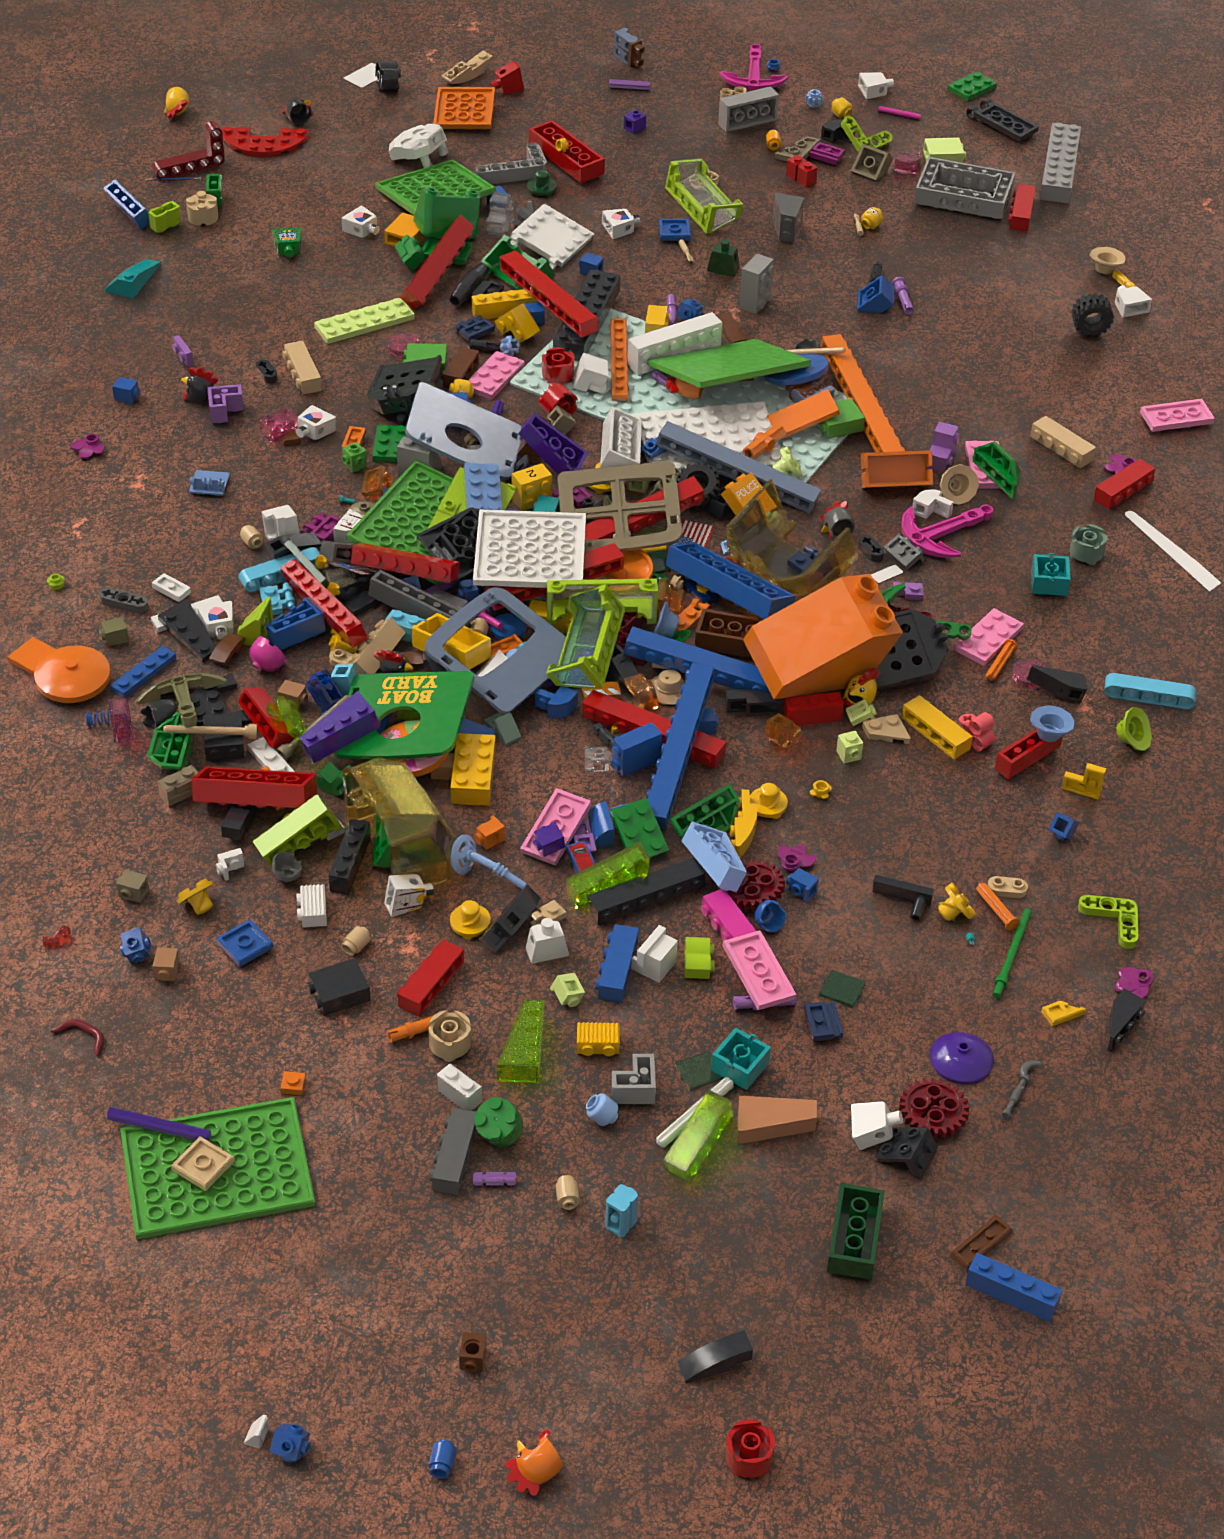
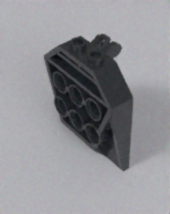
(397, 384)
(455, 541)
(928, 651)

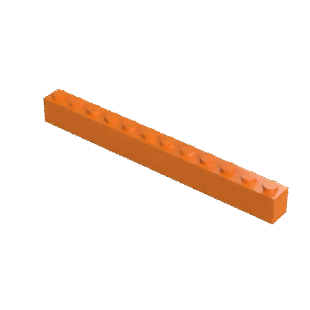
(856, 387)

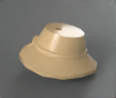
(1107, 259)
(963, 485)
(668, 686)

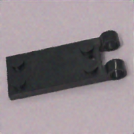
(1002, 120)

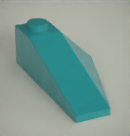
(133, 278)

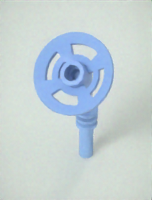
(470, 855)

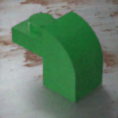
(331, 780)

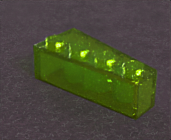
(607, 873)
(523, 1049)
(699, 1135)

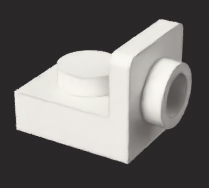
(229, 861)

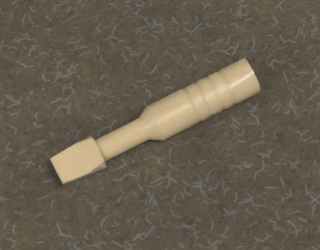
(858, 225)
(685, 250)

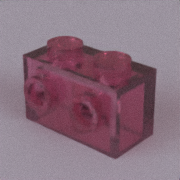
(277, 424)

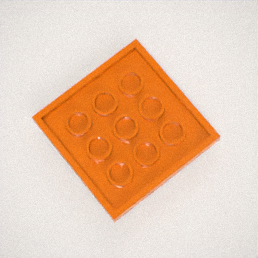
(464, 107)

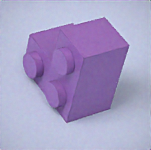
(224, 399)
(944, 446)

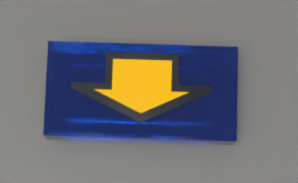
(700, 592)

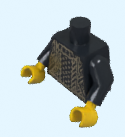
(343, 582)

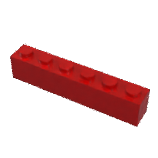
(405, 562)

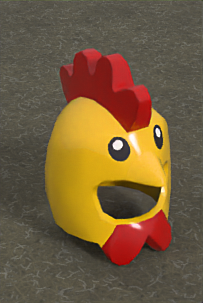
(176, 102)
(863, 686)

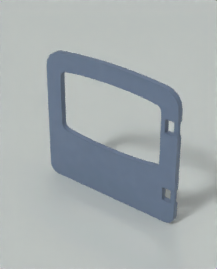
(521, 672)

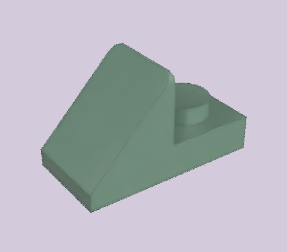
(504, 727)

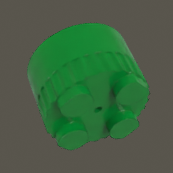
(498, 1122)

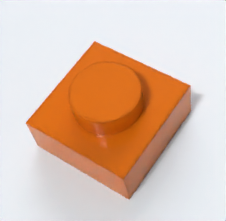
(293, 1083)

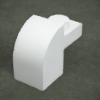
(931, 501)

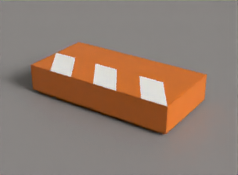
(609, 688)

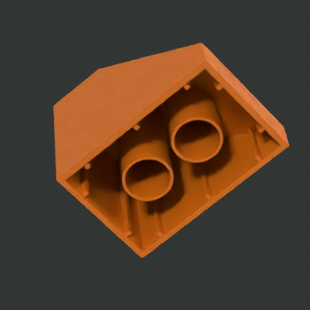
(824, 638)

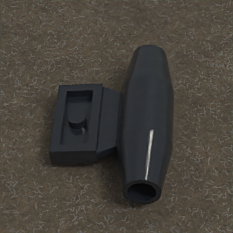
(474, 284)

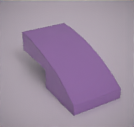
(584, 833)

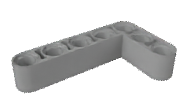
(514, 170)

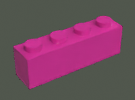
(725, 915)

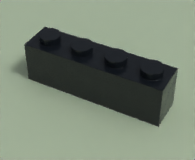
(349, 856)

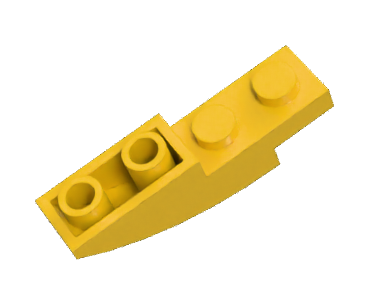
(744, 824)

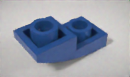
(651, 449)

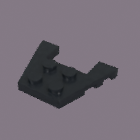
(210, 701)

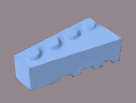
(716, 855)

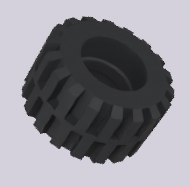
(1096, 324)
(705, 475)

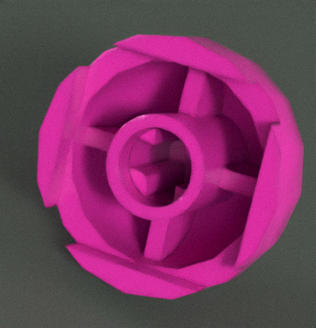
(266, 656)

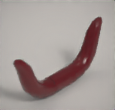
(85, 1027)

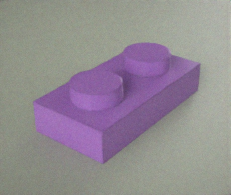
(182, 350)

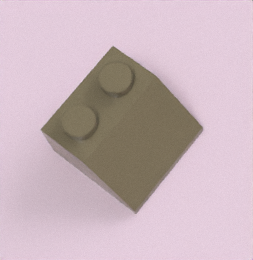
(872, 162)

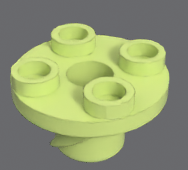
(788, 464)

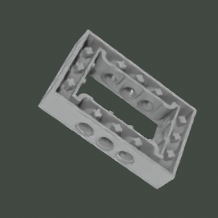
(938, 171)

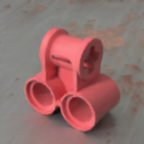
(979, 729)

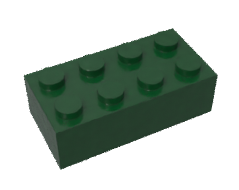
(855, 1231)

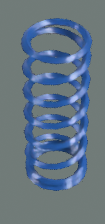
(88, 718)

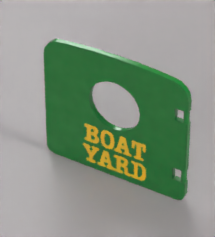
(435, 696)

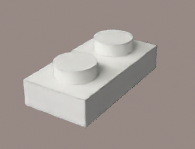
(171, 587)

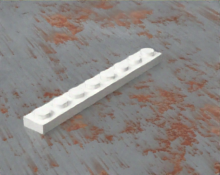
(270, 757)

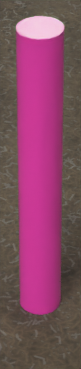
(899, 112)
(494, 622)

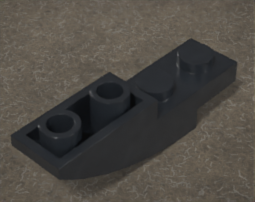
(511, 918)

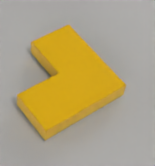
(1087, 785)

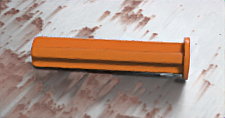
(1009, 647)
(997, 906)

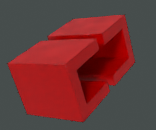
(801, 170)

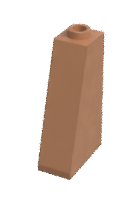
(774, 1117)

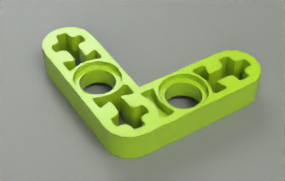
(857, 142)
(1121, 913)

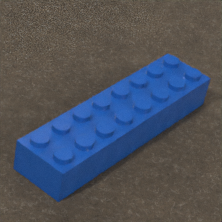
(728, 579)

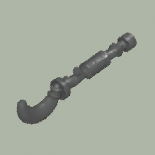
(1024, 1079)

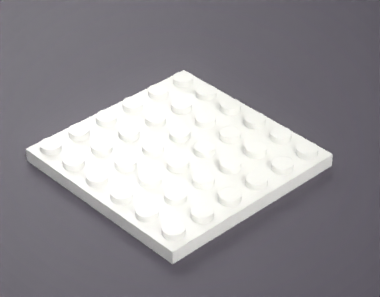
(528, 548)

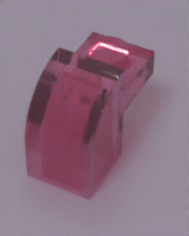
(908, 163)

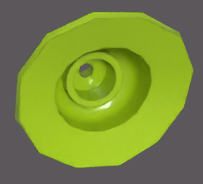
(1135, 729)

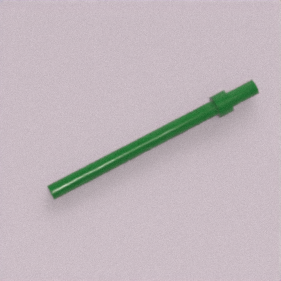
(1002, 979)

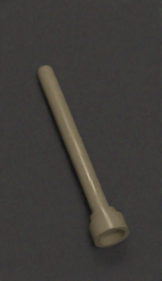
(287, 749)

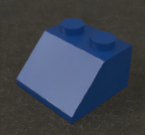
(876, 296)

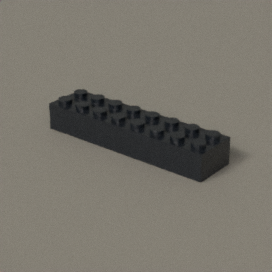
(598, 296)

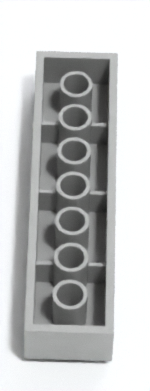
(1060, 163)

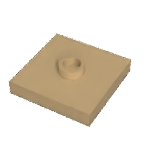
(202, 1163)

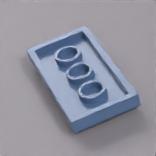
(482, 486)

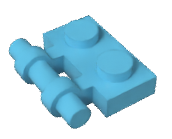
(275, 594)

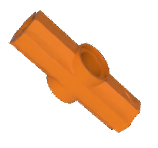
(764, 441)

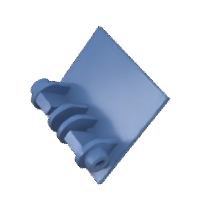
(208, 482)

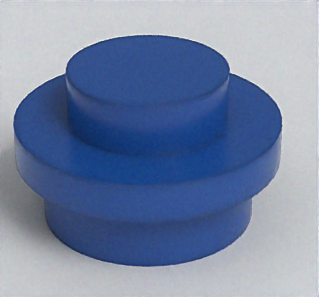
(773, 65)

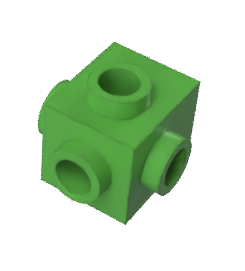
(354, 457)

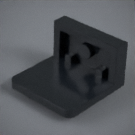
(909, 1145)

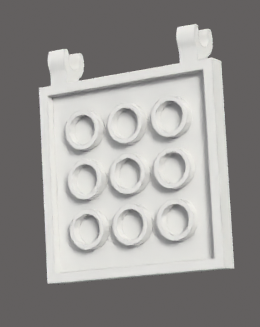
(552, 235)

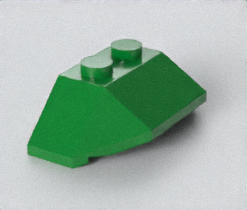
(998, 467)
(171, 749)
(713, 811)

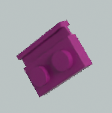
(827, 153)

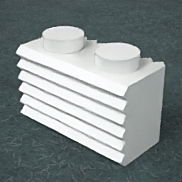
(313, 906)
(459, 1088)

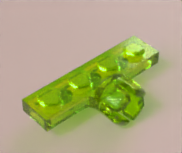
(287, 712)

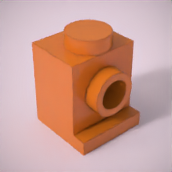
(490, 833)

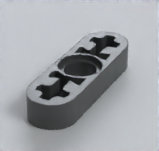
(112, 598)

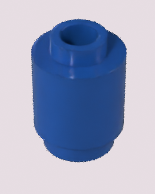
(442, 1459)

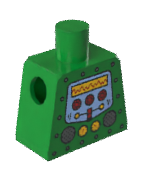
(287, 241)

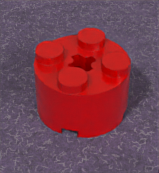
(558, 365)
(558, 396)
(750, 1449)

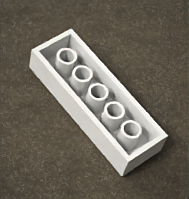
(674, 339)
(620, 439)

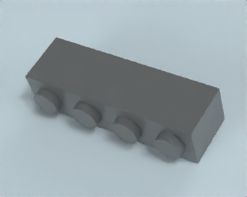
(454, 1152)

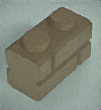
(177, 786)

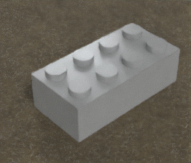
(748, 109)

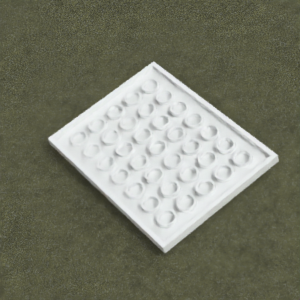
(724, 424)

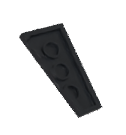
(188, 629)

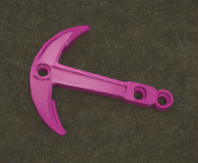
(753, 81)
(924, 536)

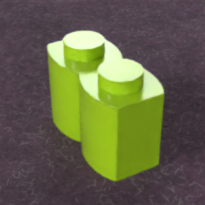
(164, 217)
(698, 957)

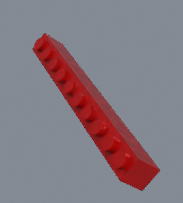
(549, 294)

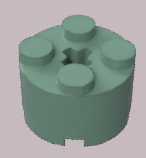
(1088, 544)

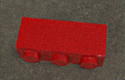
(814, 708)

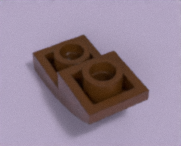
(226, 648)

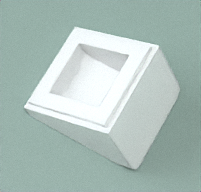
(257, 1432)

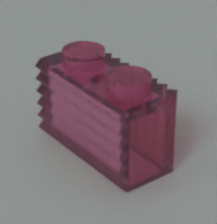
(120, 720)

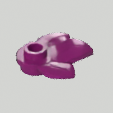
(88, 446)
(1118, 463)
(795, 857)
(1132, 982)

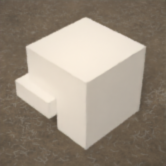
(591, 373)
(279, 522)
(656, 955)

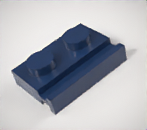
(823, 1021)

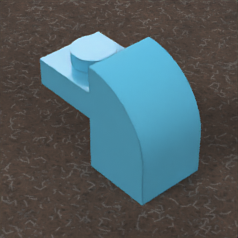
(343, 676)

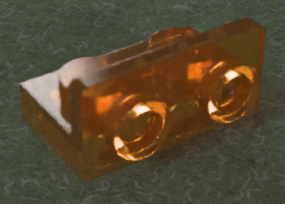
(375, 481)
(667, 593)

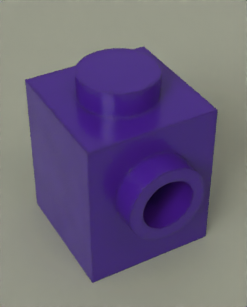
(634, 121)
(549, 839)

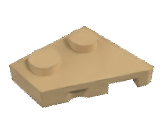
(886, 729)

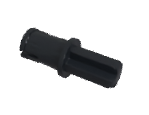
(485, 345)

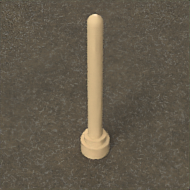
(820, 351)
(248, 731)

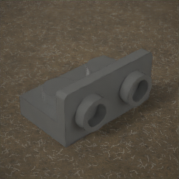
(904, 551)

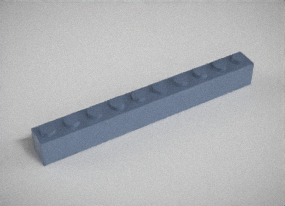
(735, 464)

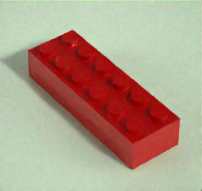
(577, 161)
(253, 787)

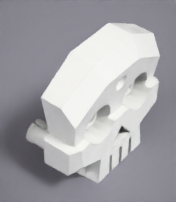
(419, 143)

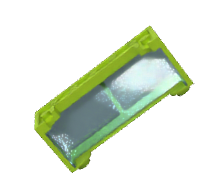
(589, 639)

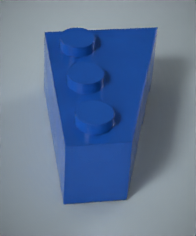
(296, 626)

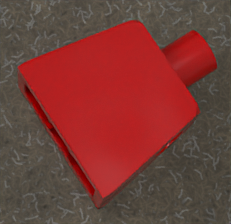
(508, 79)

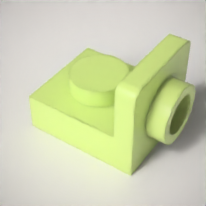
(860, 712)

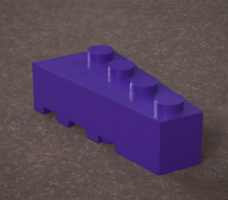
(552, 445)
(340, 728)

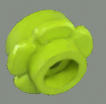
(56, 581)

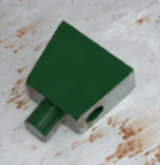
(724, 259)

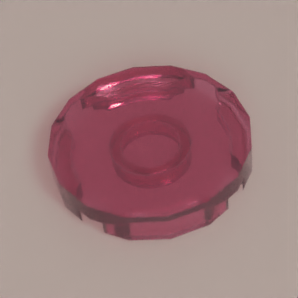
(398, 343)
(1021, 670)

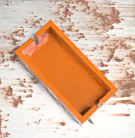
(896, 469)

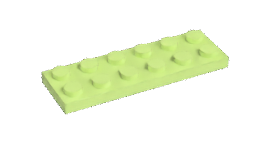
(364, 320)

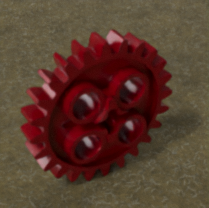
(758, 885)
(934, 1107)

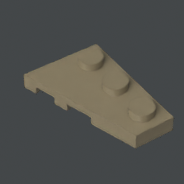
(800, 148)

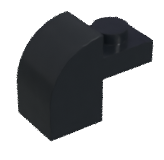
(833, 131)

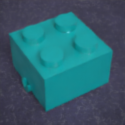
(1050, 574)
(741, 1058)

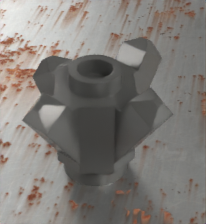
(524, 213)

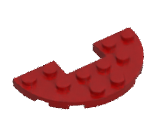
(264, 146)

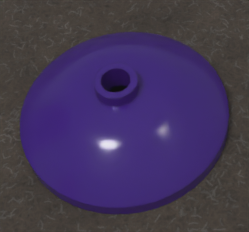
(961, 1058)

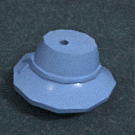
(667, 622)
(1052, 722)

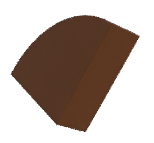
(291, 438)

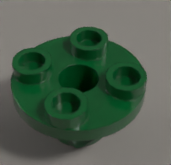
(541, 184)

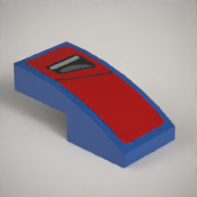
(580, 856)

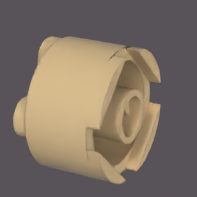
(202, 209)
(449, 1035)

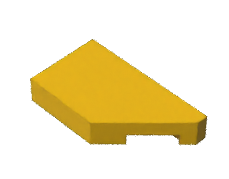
(1061, 1012)

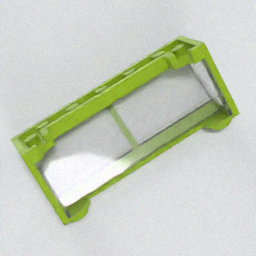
(700, 196)
(634, 594)

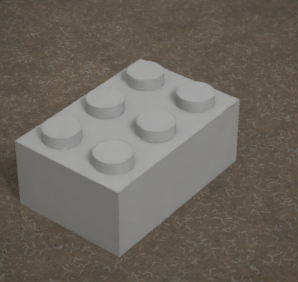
(756, 283)

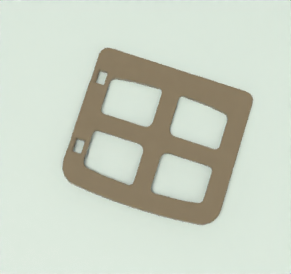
(620, 509)

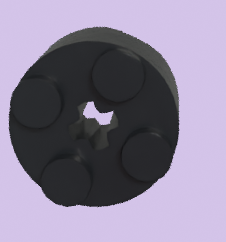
(387, 75)

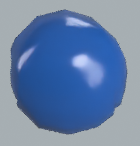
(770, 916)

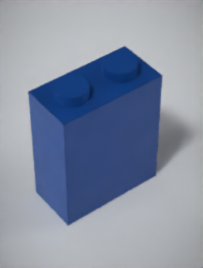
(636, 749)

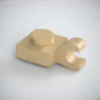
(550, 910)

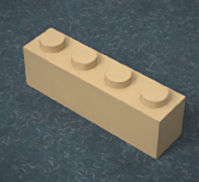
(302, 367)
(1063, 442)
(383, 638)

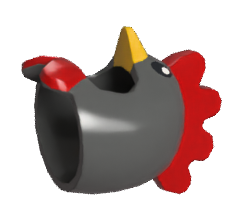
(837, 520)

